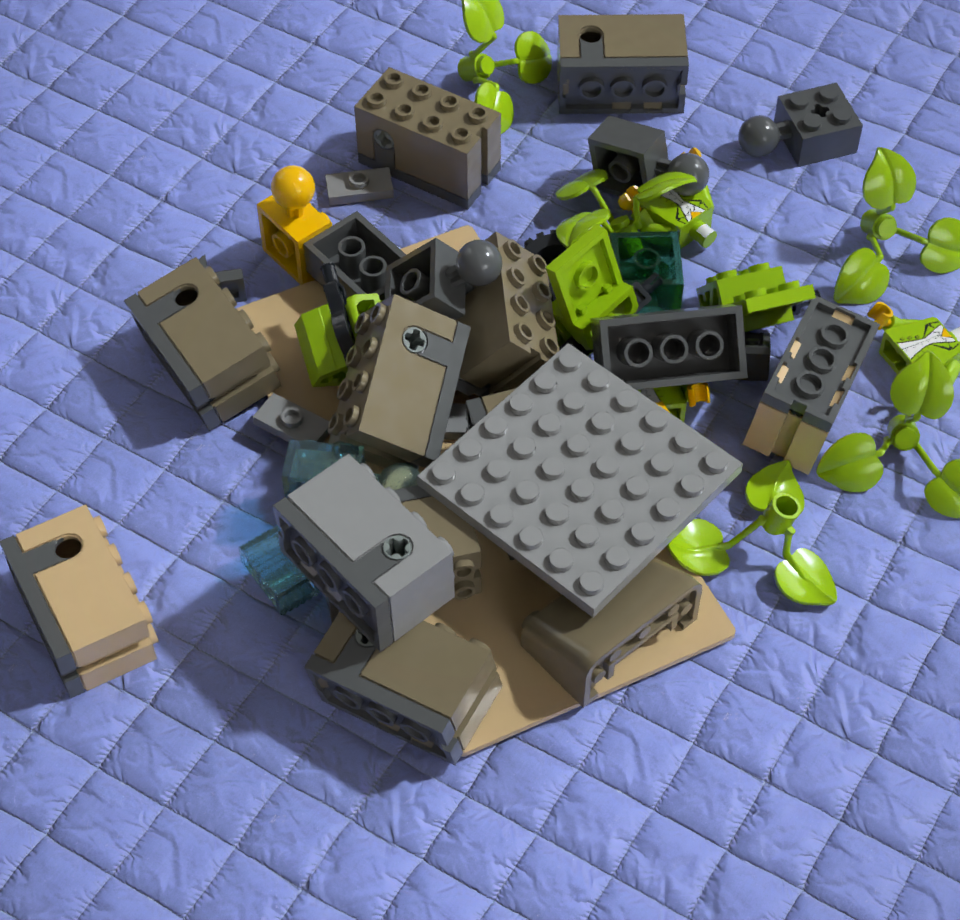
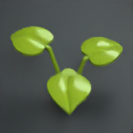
(532, 54)
(889, 182)
(577, 225)
(919, 390)
(778, 495)

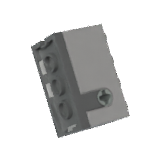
(365, 551)

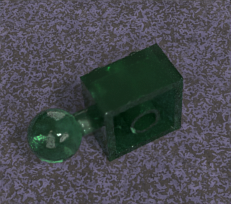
(649, 252)

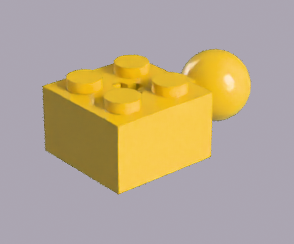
(290, 220)

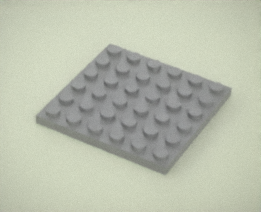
(580, 478)

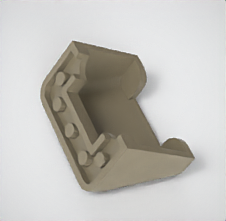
(586, 649)

